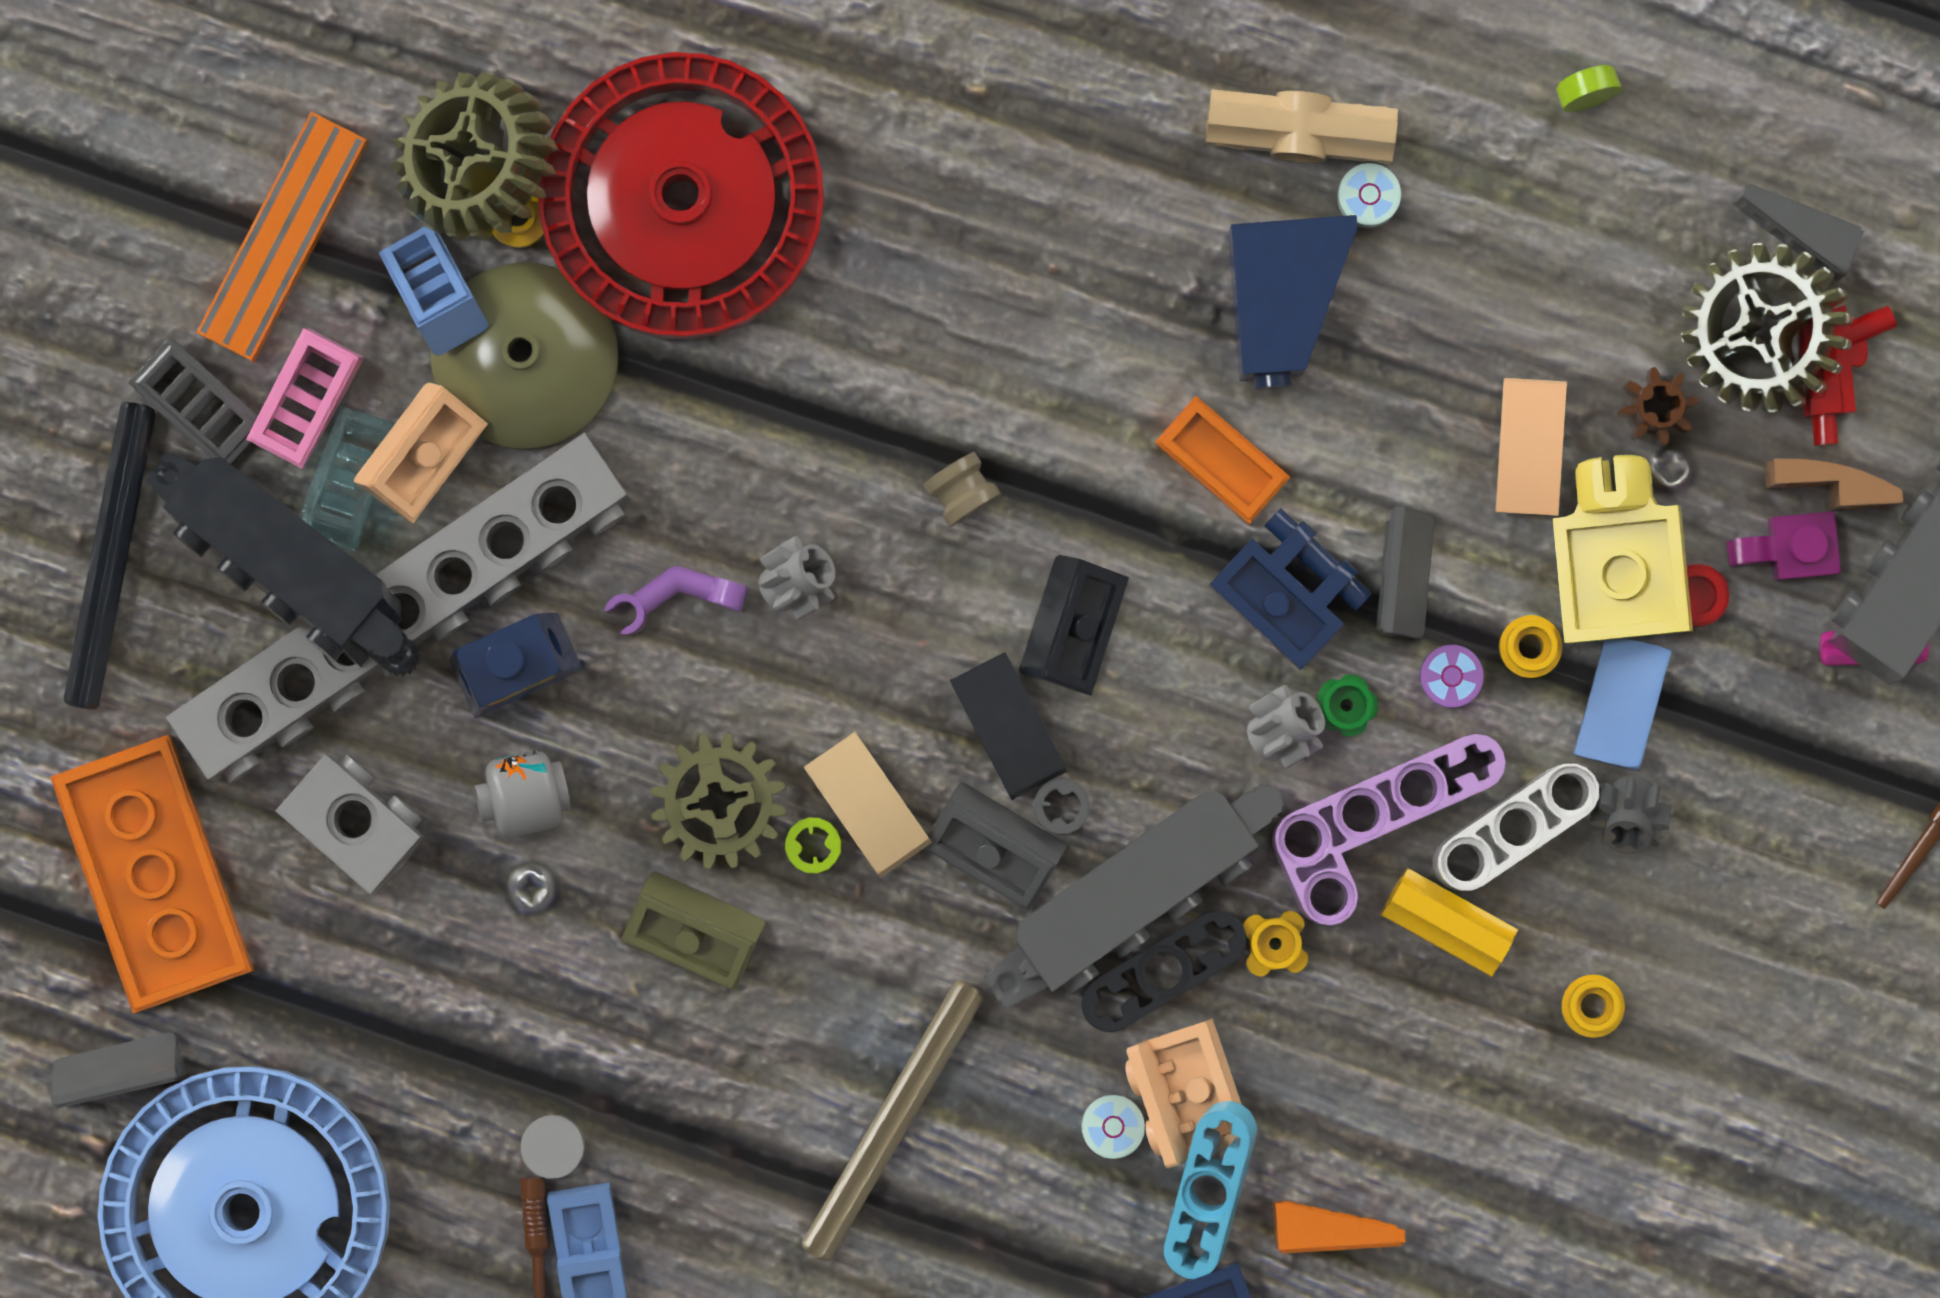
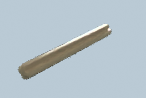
(892, 1120)

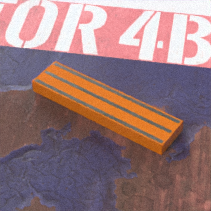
(282, 237)

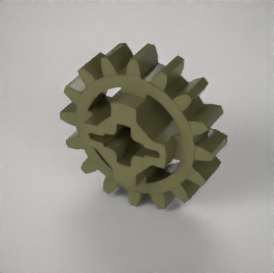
(713, 773)

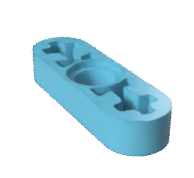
(1238, 1154)

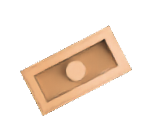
(420, 451)

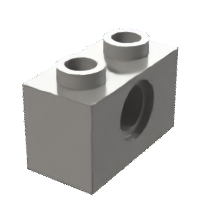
(316, 811)

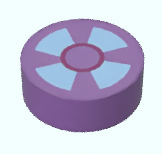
(1451, 676)

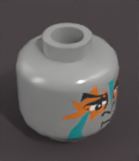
(523, 794)

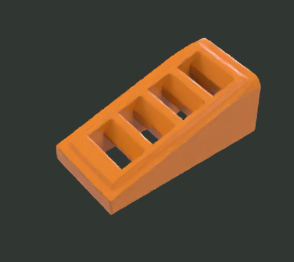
(1318, 1229)

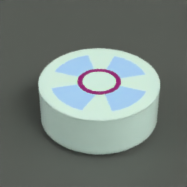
(1370, 194)
(1113, 1126)

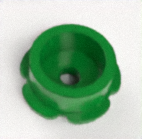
(1363, 701)

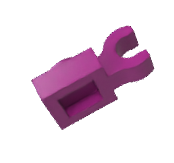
(1795, 545)

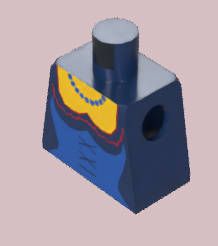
(514, 662)

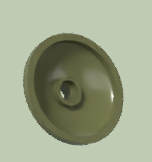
(562, 381)

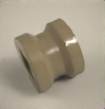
(961, 489)

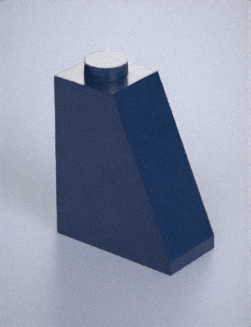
(1282, 292)

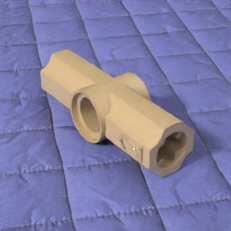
(1301, 126)

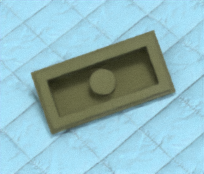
(693, 930)

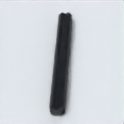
(109, 555)

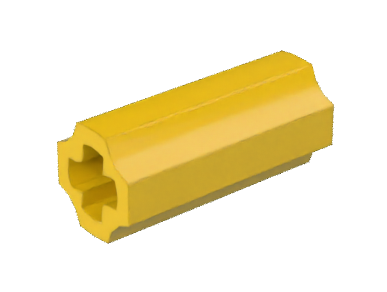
(1449, 922)

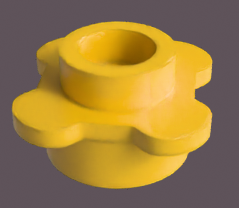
(1288, 956)

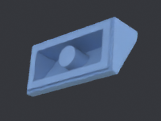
(1622, 703)

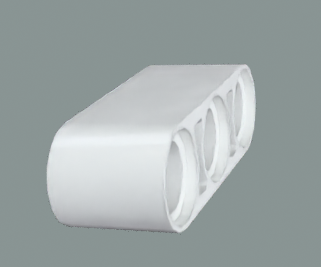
(1546, 823)

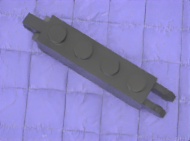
(1132, 890)

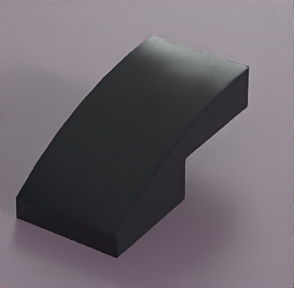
(1008, 726)

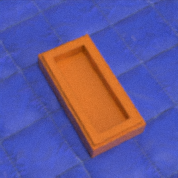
(1222, 460)

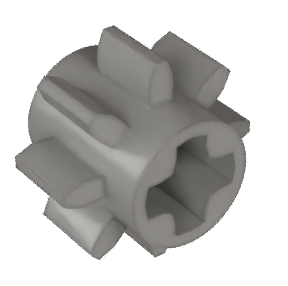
(797, 577)
(1286, 726)

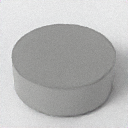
(552, 1146)

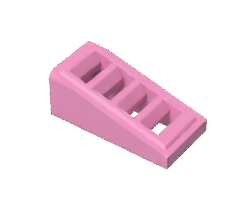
(296, 364)

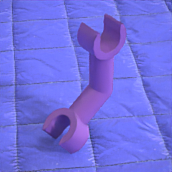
(675, 580)

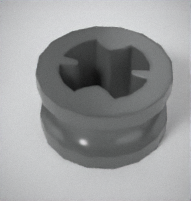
(1058, 825)

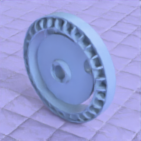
(249, 1157)

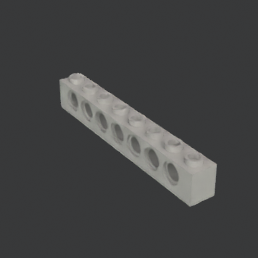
(206, 720)

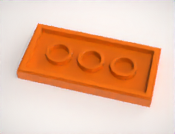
(152, 873)

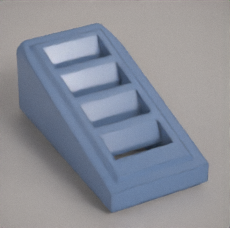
(434, 291)

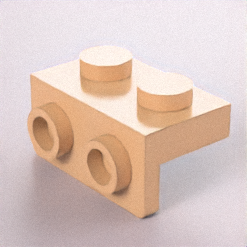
(1179, 1082)

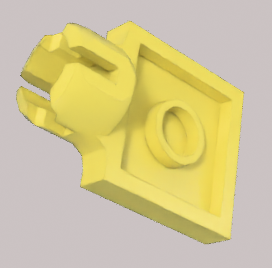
(1621, 557)

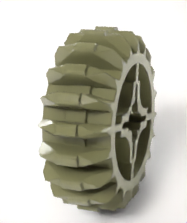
(482, 187)
(1738, 338)

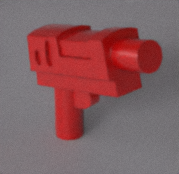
(1839, 395)

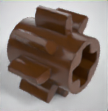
(1648, 421)

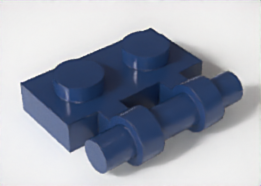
(1277, 602)

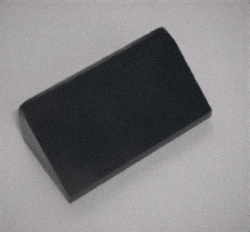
(1073, 624)

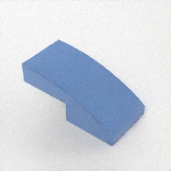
(587, 1242)

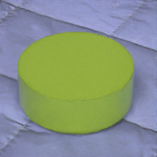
(1588, 88)

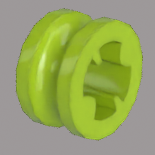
(794, 848)

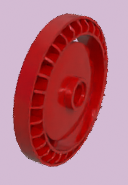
(672, 146)

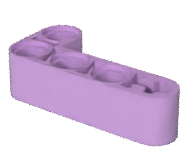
(1391, 814)

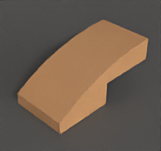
(1846, 486)

